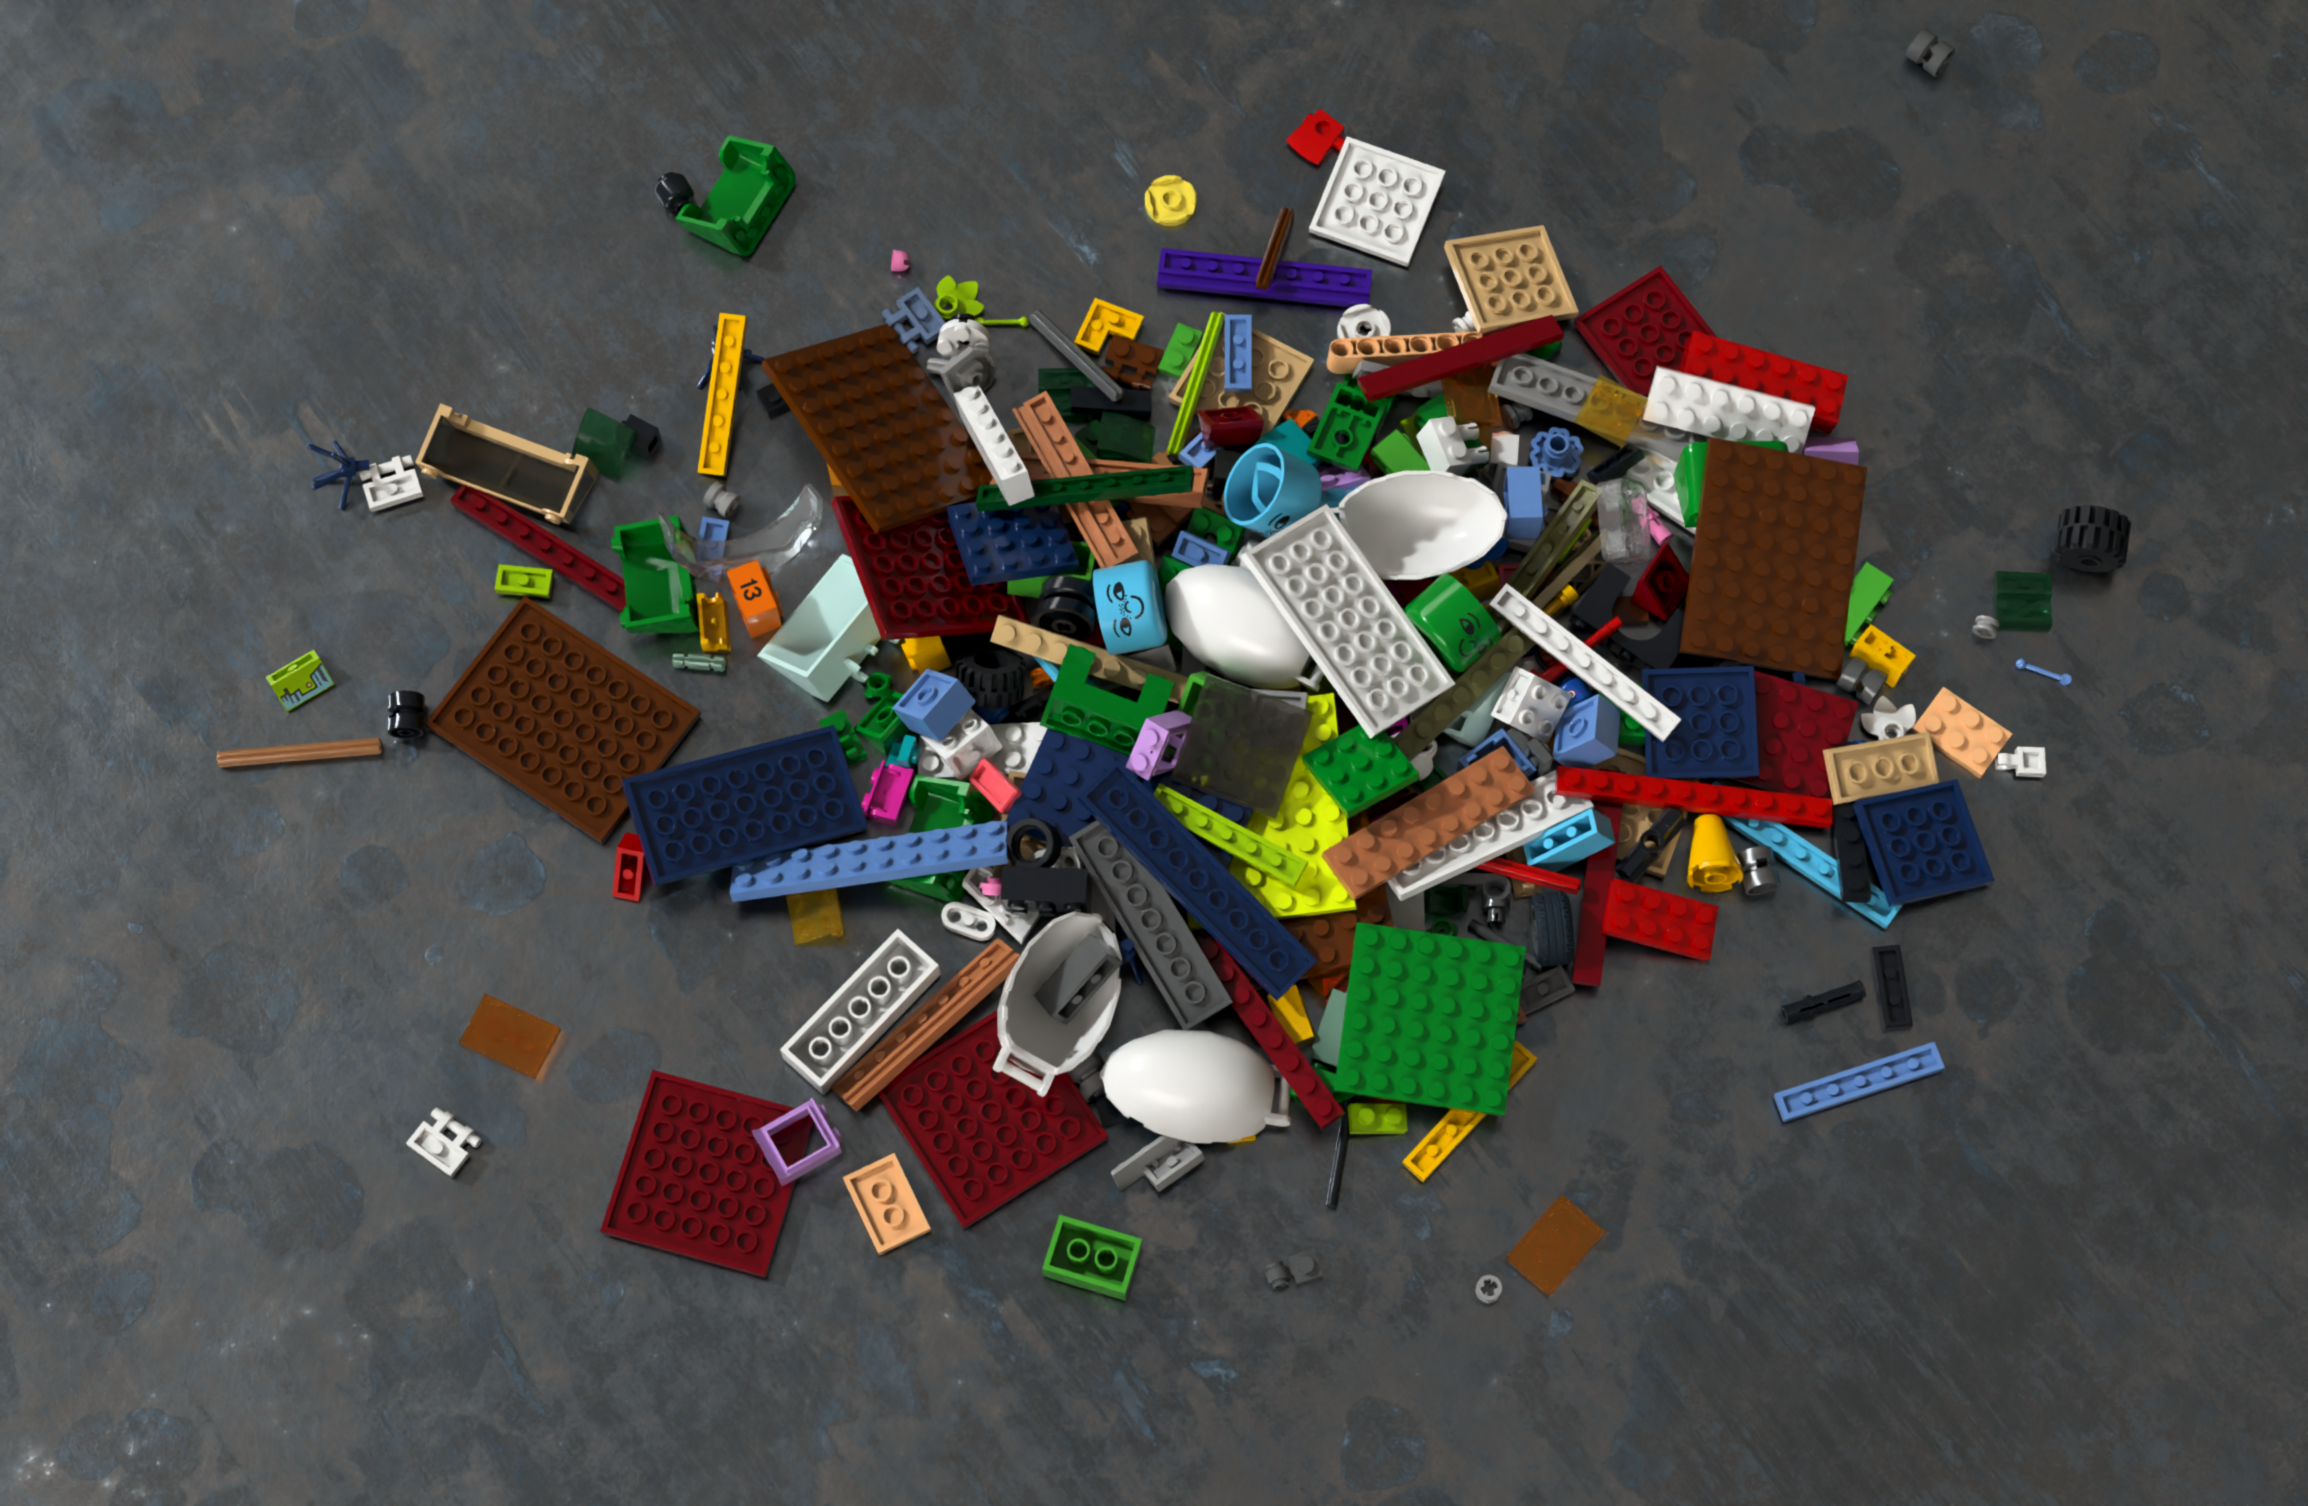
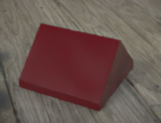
(1230, 426)
(1662, 584)

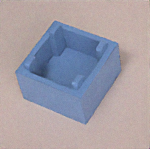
(1524, 502)
(934, 704)
(1587, 733)
(1494, 742)

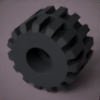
(2092, 538)

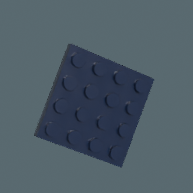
(1011, 543)
(1715, 727)
(1923, 843)

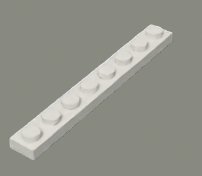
(1585, 662)

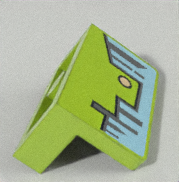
(300, 680)

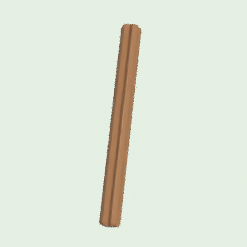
(299, 752)

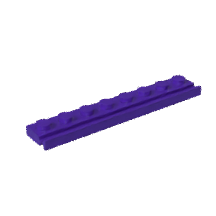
(1238, 277)

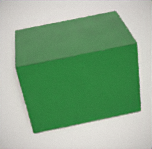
(882, 725)

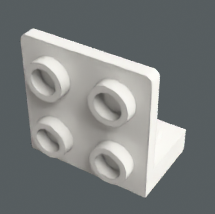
(1531, 704)
(966, 744)

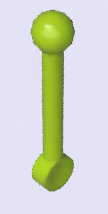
(1023, 321)

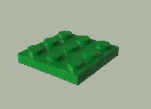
(1360, 769)

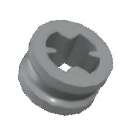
(1986, 627)
(1496, 1293)

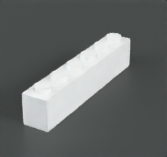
(994, 445)

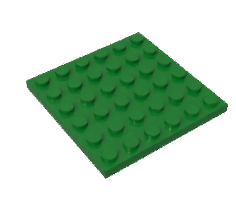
(1430, 1019)

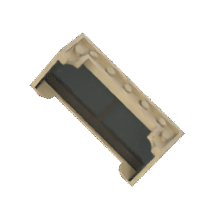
(506, 466)

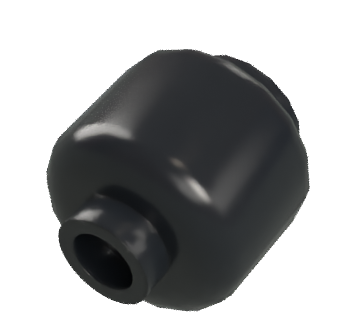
(674, 191)

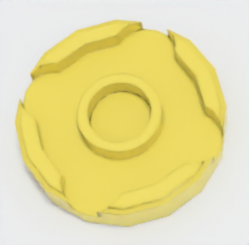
(1170, 200)

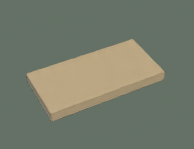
(1880, 767)

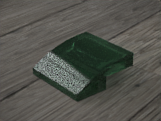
(1058, 386)
(1125, 438)
(604, 442)
(2023, 600)

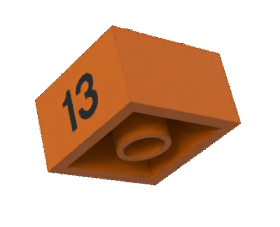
(755, 598)

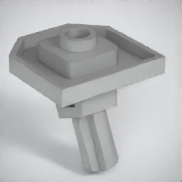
(965, 370)

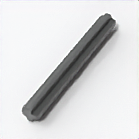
(1076, 356)

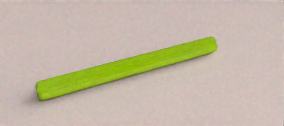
(1195, 384)

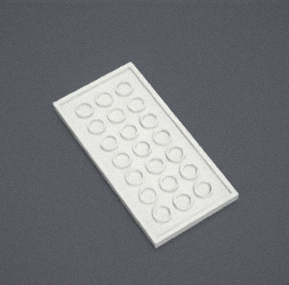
(1348, 620)

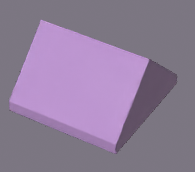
(1832, 448)

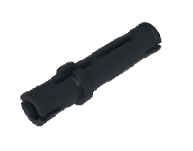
(1812, 1004)

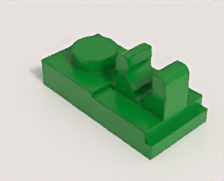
(849, 741)

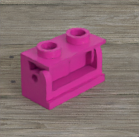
(888, 795)

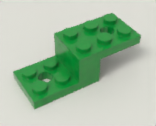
(1353, 416)
(1201, 524)

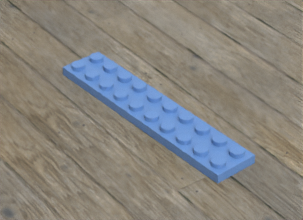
(871, 861)

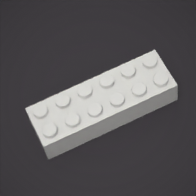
(860, 1011)

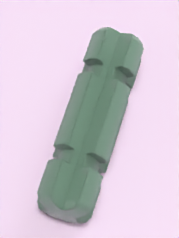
(699, 661)

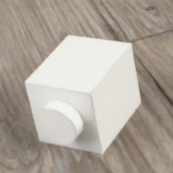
(1503, 449)

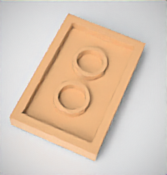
(1962, 732)
(886, 1204)

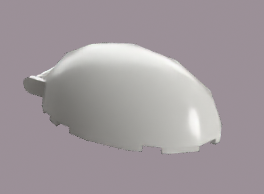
(1422, 523)
(1236, 628)
(1026, 1029)
(1195, 1086)

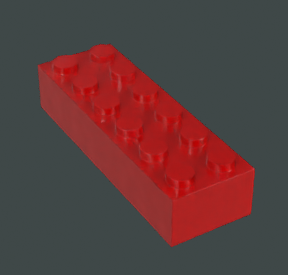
(1769, 374)

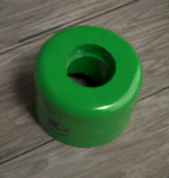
(1453, 623)

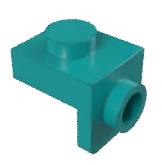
(905, 754)

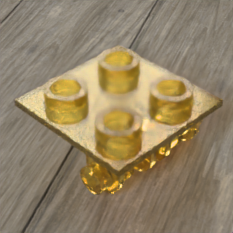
(1611, 411)
(814, 915)

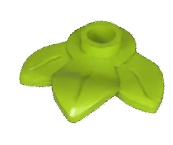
(960, 297)

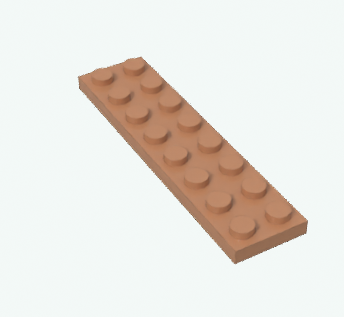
(1428, 823)

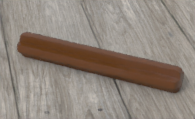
(1274, 248)

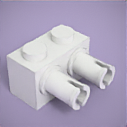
(1445, 447)

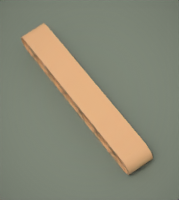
(1391, 350)

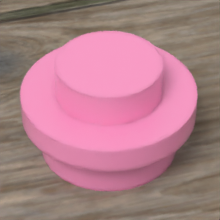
(991, 886)

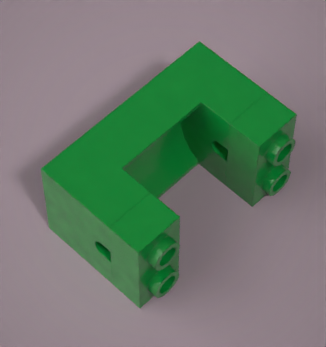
(1098, 714)

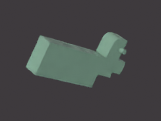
(1328, 1036)

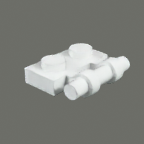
(392, 489)
(440, 1150)

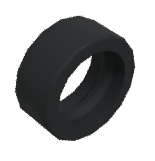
(1016, 834)

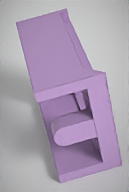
(1155, 736)
(819, 1116)

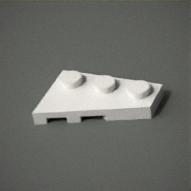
(1016, 925)

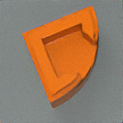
(1300, 416)

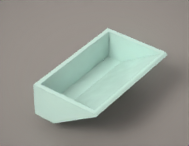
(826, 634)

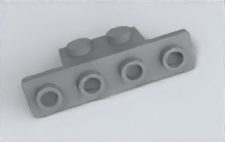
(1159, 1162)

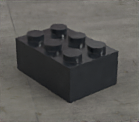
(1046, 890)

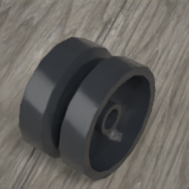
(1067, 607)

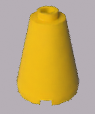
(1712, 856)

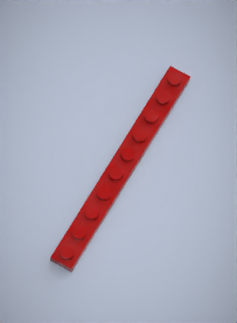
(1693, 797)

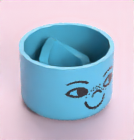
(1271, 490)
(1130, 607)

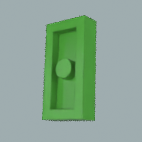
(1180, 351)

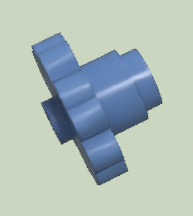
(1556, 453)

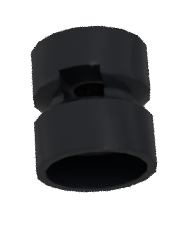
(406, 714)

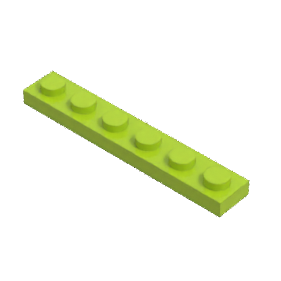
(1233, 837)

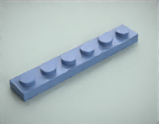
(1859, 1082)

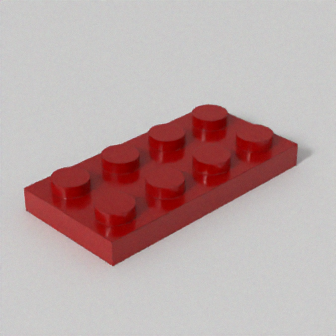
(1660, 919)

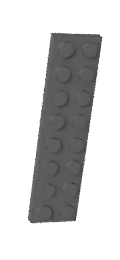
(1154, 927)

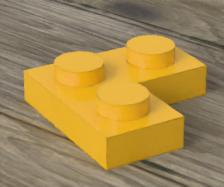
(1103, 320)

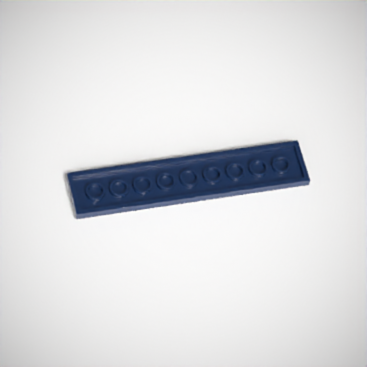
(1197, 880)

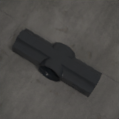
(1660, 833)

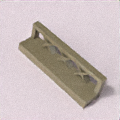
(1567, 573)

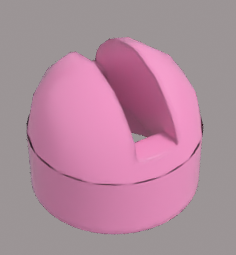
(898, 261)

